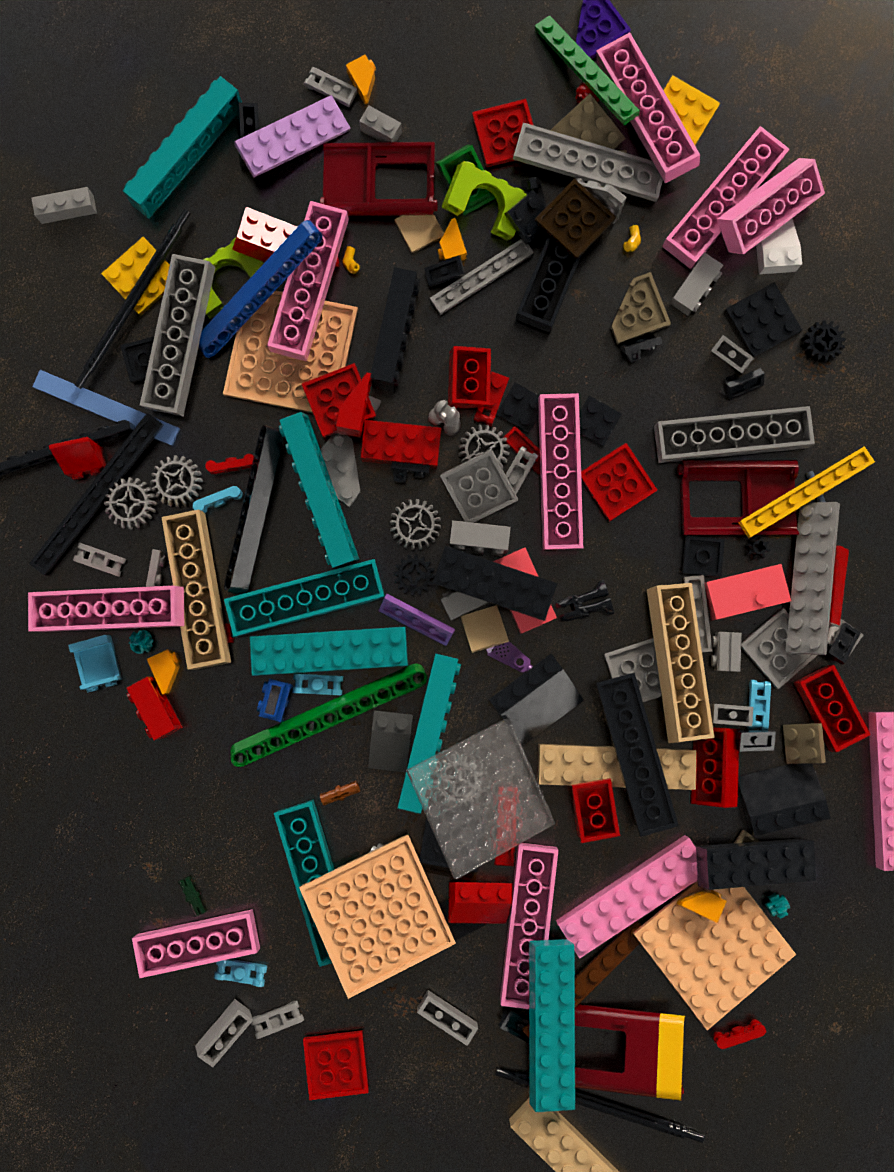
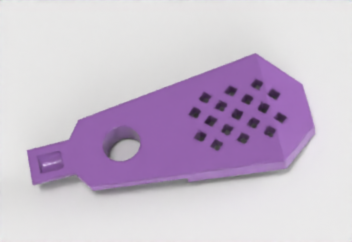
(511, 656)

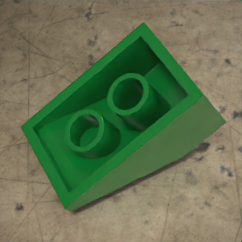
(447, 168)

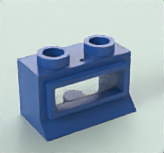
(274, 699)

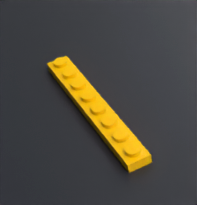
(806, 492)

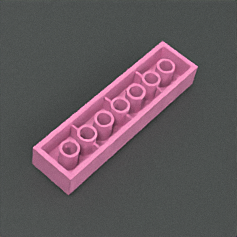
(657, 121)
(737, 181)
(308, 286)
(560, 471)
(106, 609)
(882, 777)
(631, 897)
(527, 918)

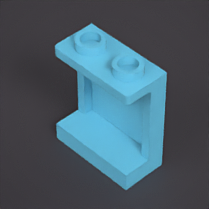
(96, 662)

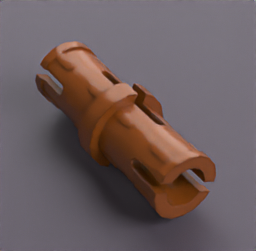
(339, 793)

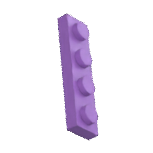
(416, 619)

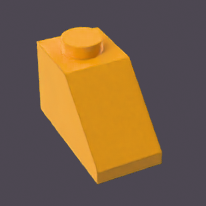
(362, 76)
(452, 243)
(164, 669)
(705, 904)

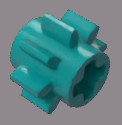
(141, 641)
(777, 905)

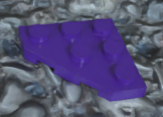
(599, 26)

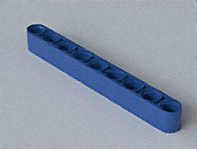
(259, 288)

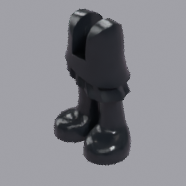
(580, 611)

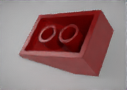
(352, 411)
(79, 457)
(595, 810)

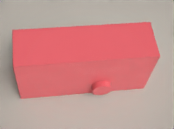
(521, 561)
(746, 592)

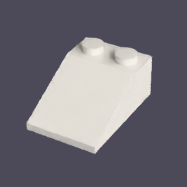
(780, 251)

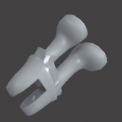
(445, 414)

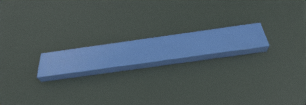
(98, 404)

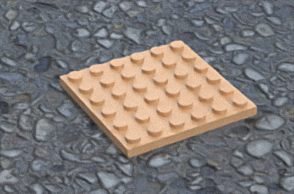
(275, 378)
(377, 915)
(710, 961)

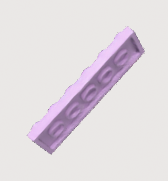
(292, 136)

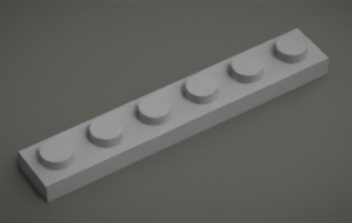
(481, 276)

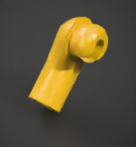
(635, 239)
(348, 261)

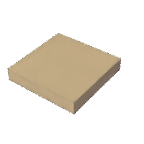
(419, 231)
(484, 629)

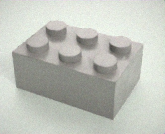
(480, 538)

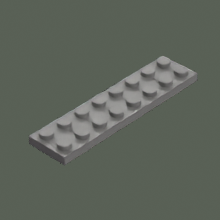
(588, 161)
(813, 579)

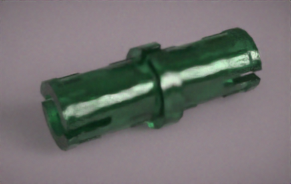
(192, 896)

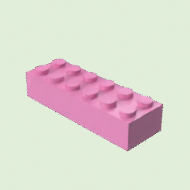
(771, 206)
(196, 943)

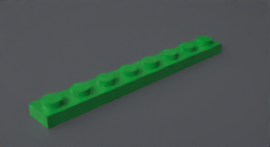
(587, 70)

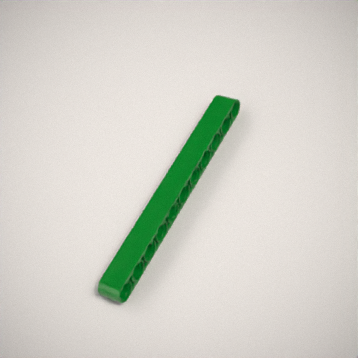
(323, 722)

